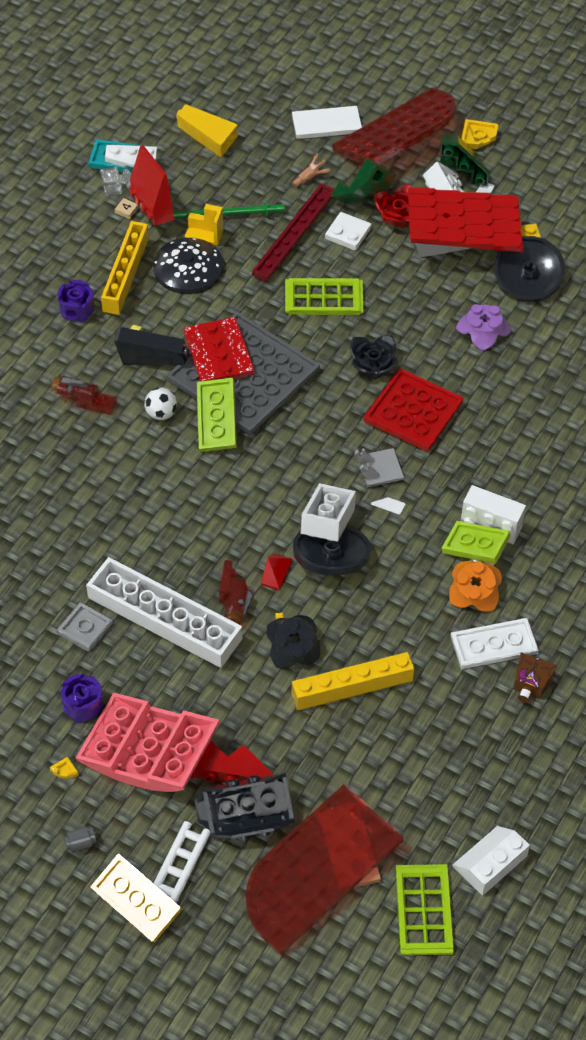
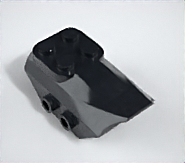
(246, 807)

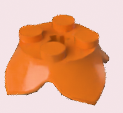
(482, 597)

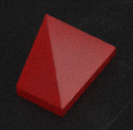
(275, 571)

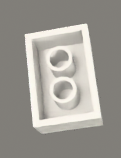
(493, 511)
(328, 512)

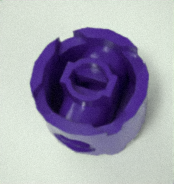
(76, 301)
(82, 697)

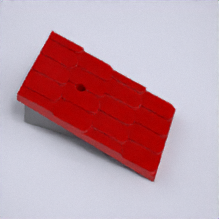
(463, 220)

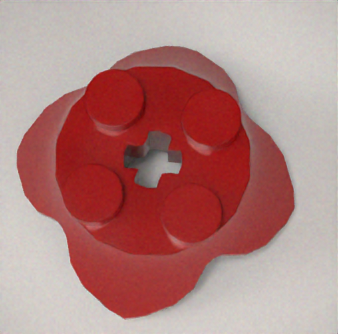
(394, 207)

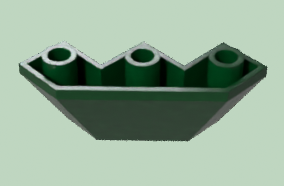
(458, 154)
(369, 181)

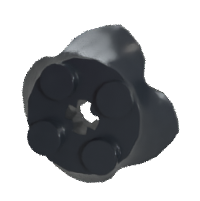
(375, 357)
(286, 654)

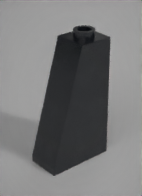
(148, 348)

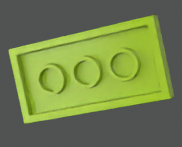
(216, 415)

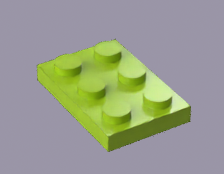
(476, 542)

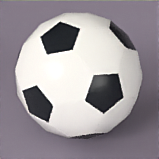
(160, 403)

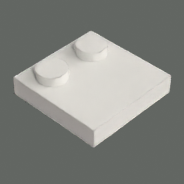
(348, 231)

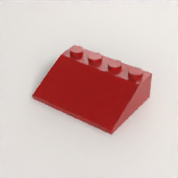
(151, 188)

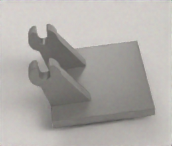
(379, 466)

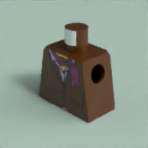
(533, 677)

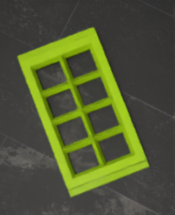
(290, 296)
(425, 947)

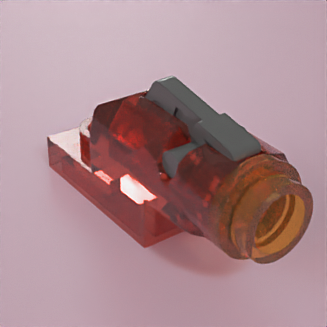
(84, 393)
(234, 594)

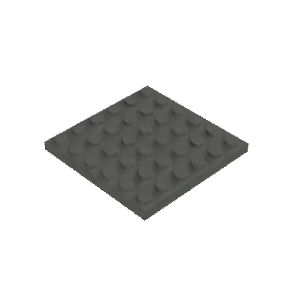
(276, 377)

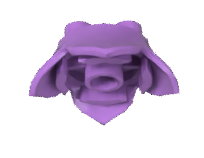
(484, 325)

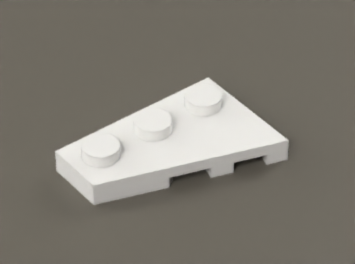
(125, 155)

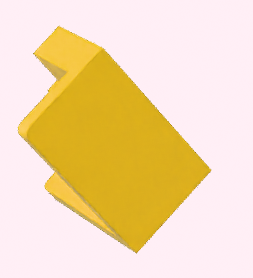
(206, 226)

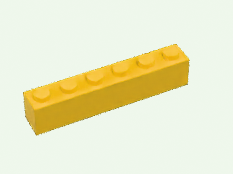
(125, 268)
(352, 681)

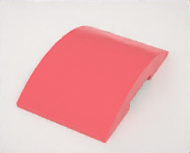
(146, 744)

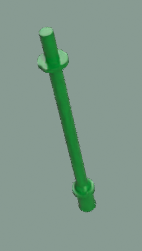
(238, 210)

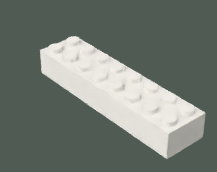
(164, 612)

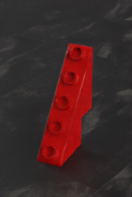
(219, 767)

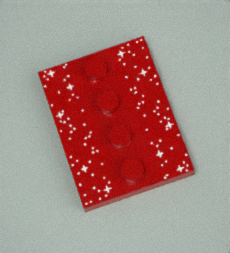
(218, 350)

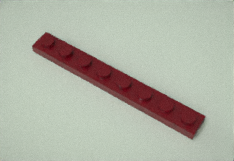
(293, 233)

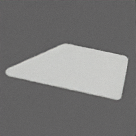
(390, 505)

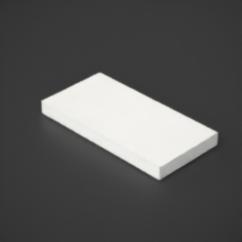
(326, 122)
(493, 643)

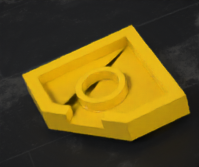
(479, 133)

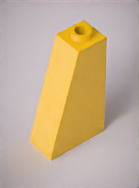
(207, 129)

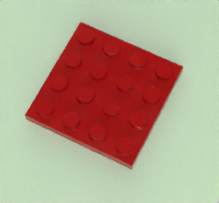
(413, 409)

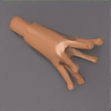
(310, 172)

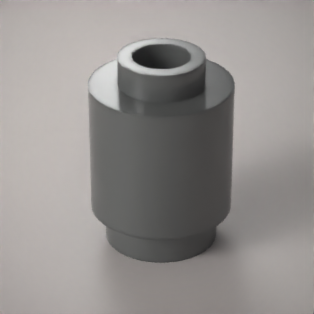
(80, 839)

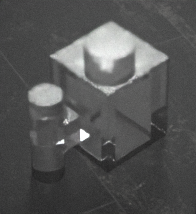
(112, 180)

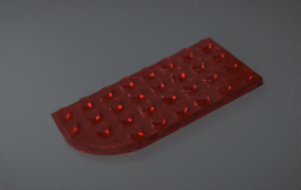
(399, 128)
(316, 867)

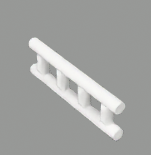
(192, 858)

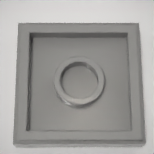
(84, 627)

